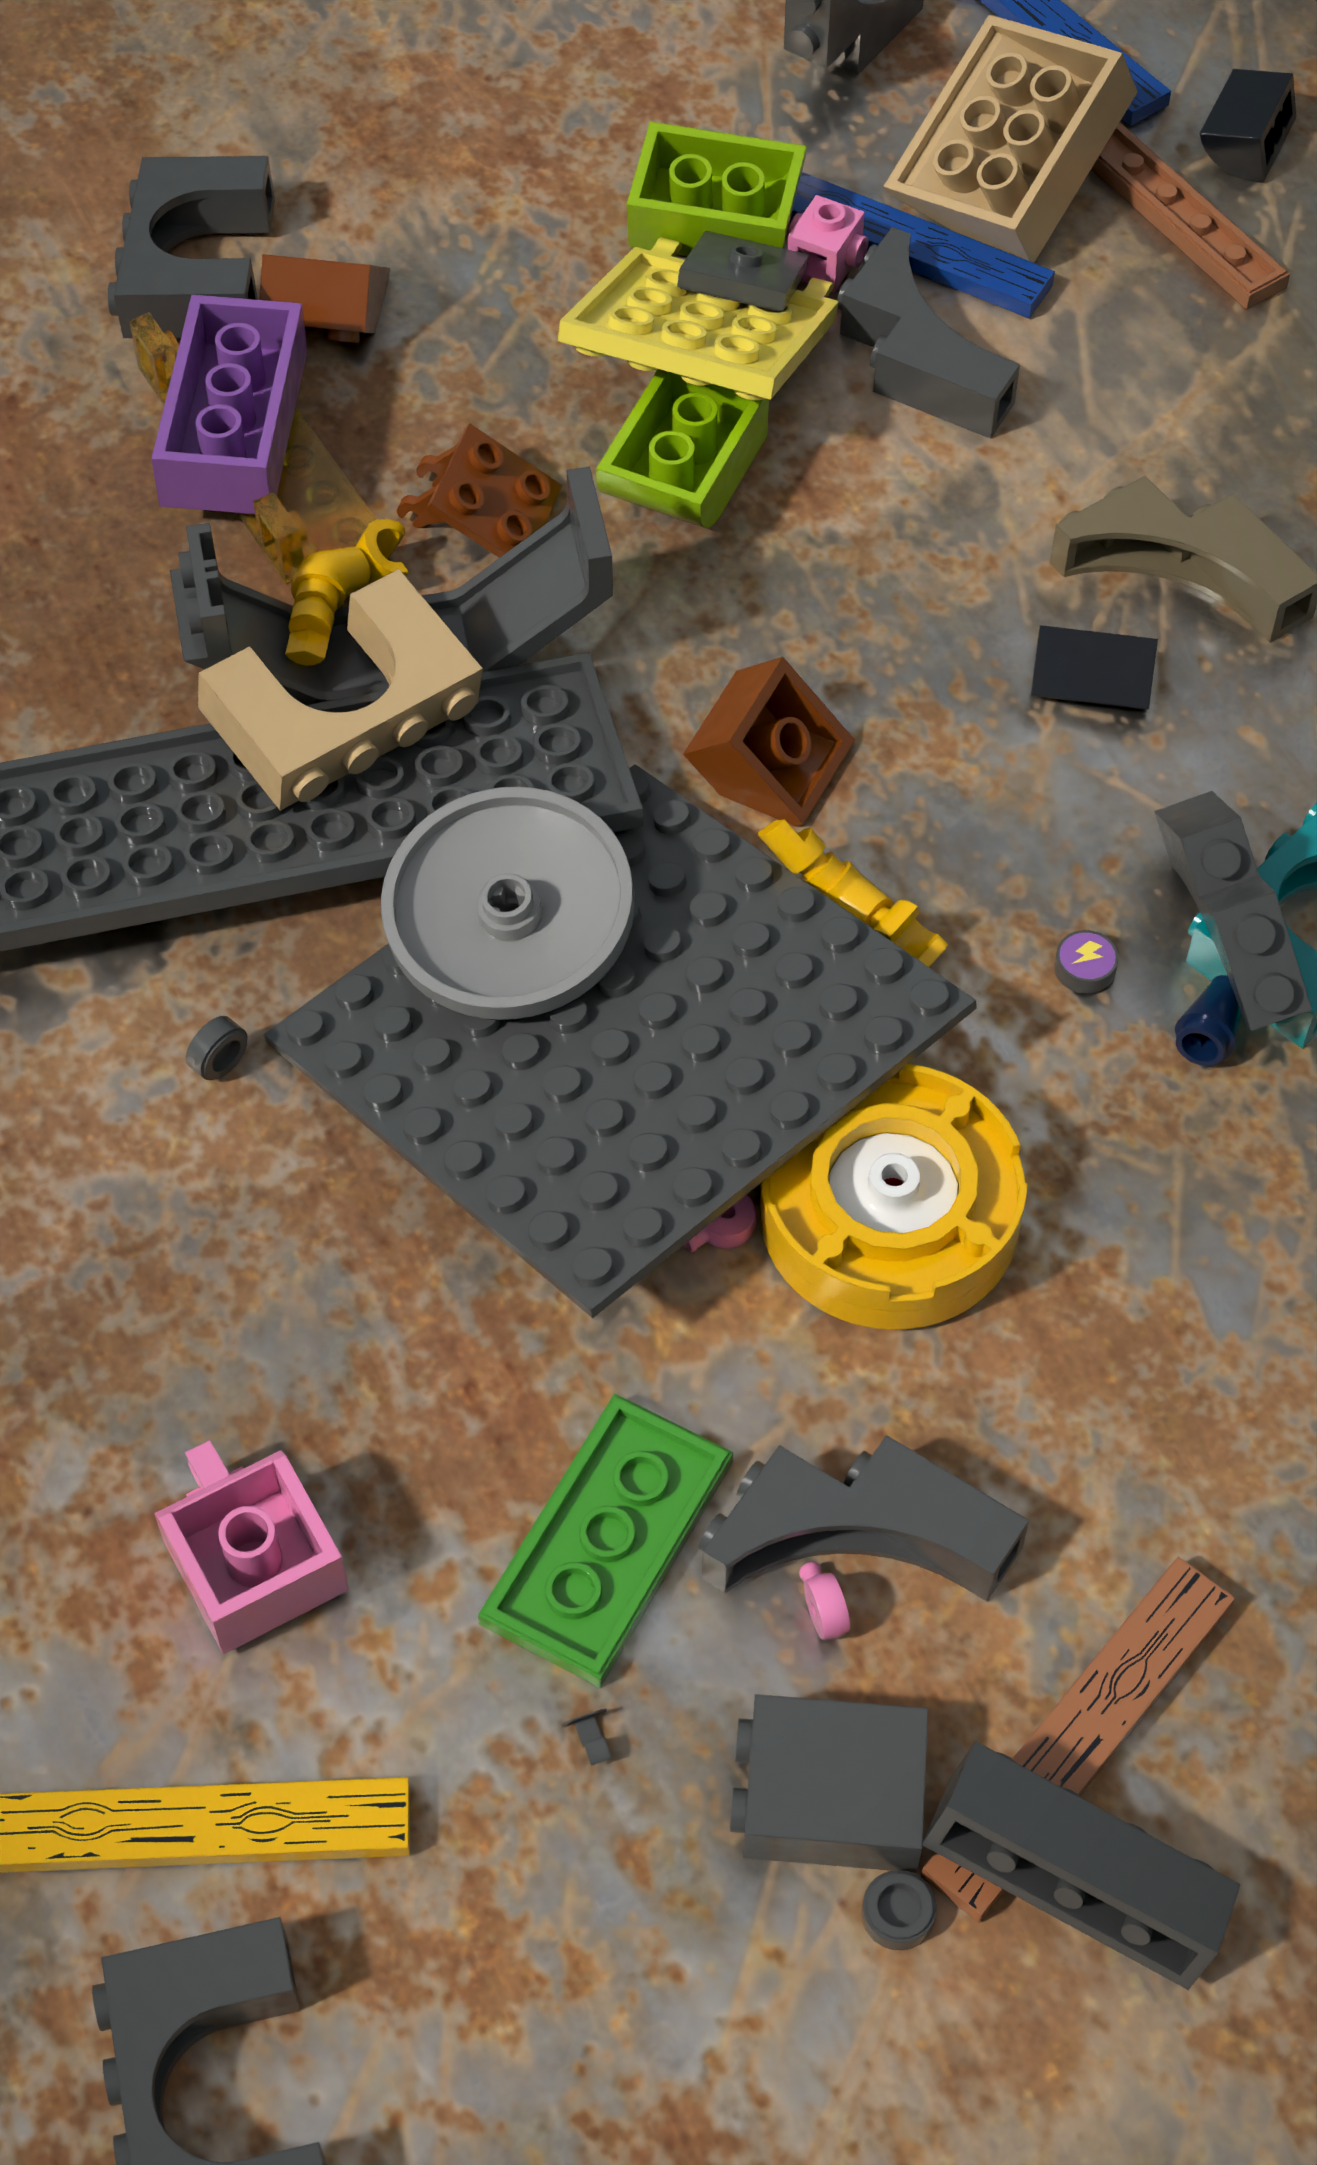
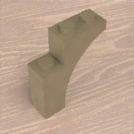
(1215, 551)

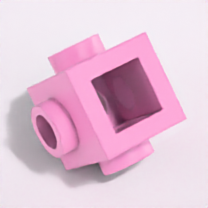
(831, 238)

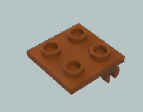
(483, 493)

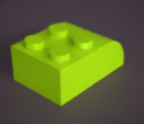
(712, 183)
(684, 449)

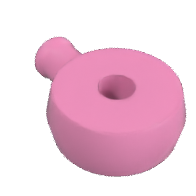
(728, 1232)
(825, 1602)

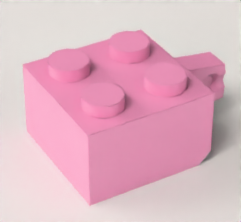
(250, 1546)

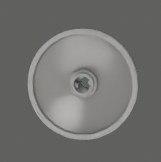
(508, 903)

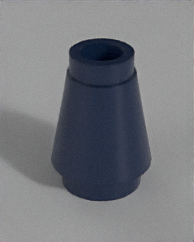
(1210, 1024)

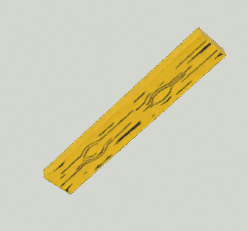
(204, 1824)

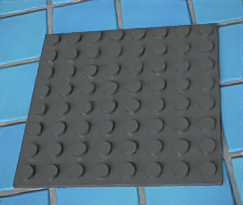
(660, 1092)

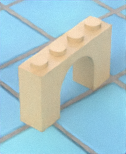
(303, 749)

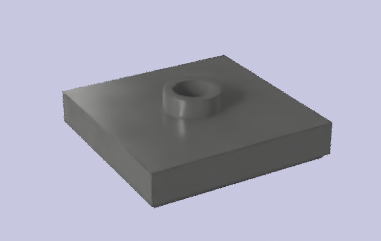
(743, 271)

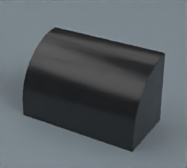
(1250, 122)
(1094, 667)

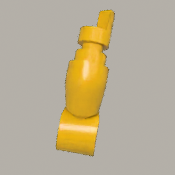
(329, 578)
(852, 890)

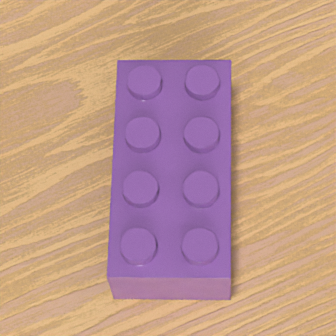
(229, 404)

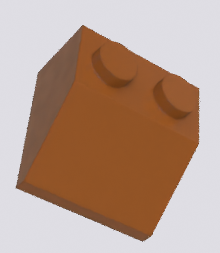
(332, 293)
(770, 743)

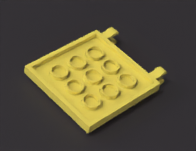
(704, 338)

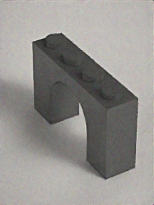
(175, 203)
(168, 2000)

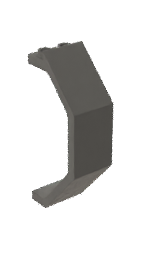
(496, 615)

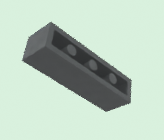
(1082, 1865)

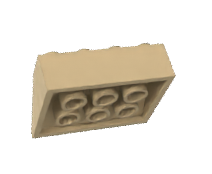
(1013, 135)

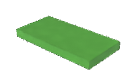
(606, 1540)

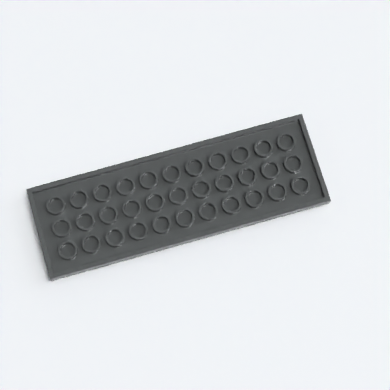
(186, 830)

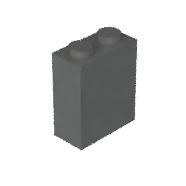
(832, 1783)

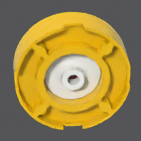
(900, 1205)

